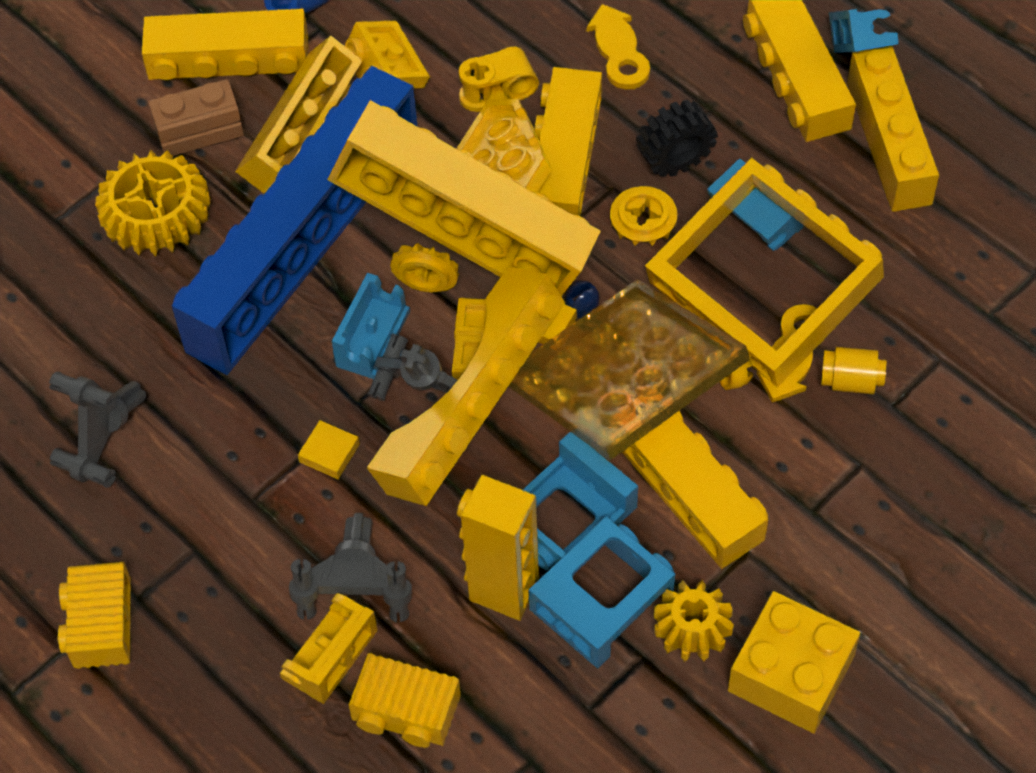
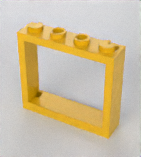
(765, 359)

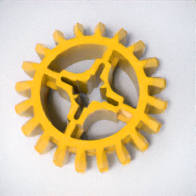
(131, 216)

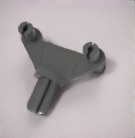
(416, 366)
(98, 416)
(351, 571)

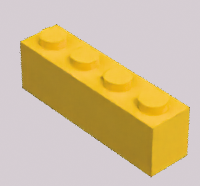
(224, 44)
(800, 67)
(299, 111)
(892, 129)
(568, 133)
(699, 490)
(499, 545)

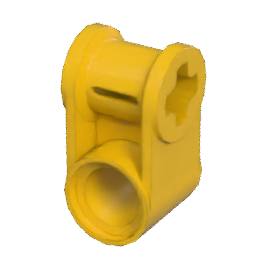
(497, 76)

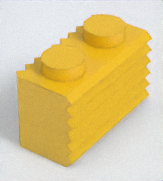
(97, 615)
(404, 701)

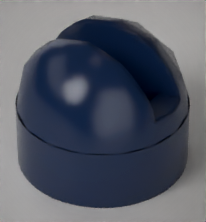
(586, 301)

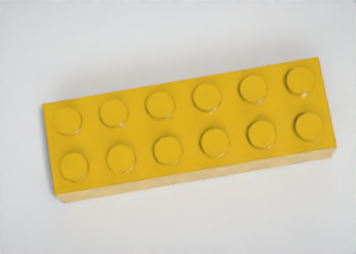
(460, 199)

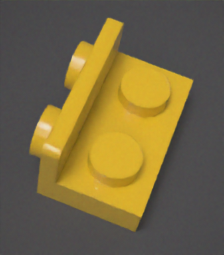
(387, 49)

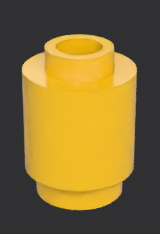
(853, 370)

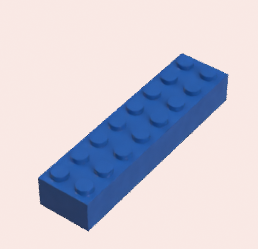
(281, 235)

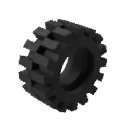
(676, 138)

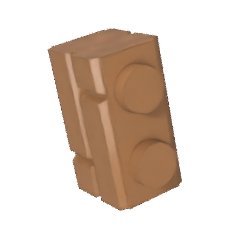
(196, 117)

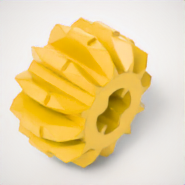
(690, 606)

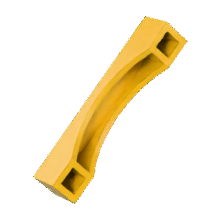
(426, 449)

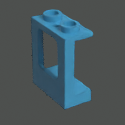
(588, 480)
(577, 614)

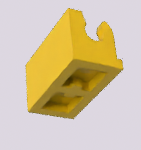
(331, 649)

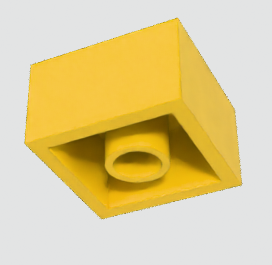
(793, 662)

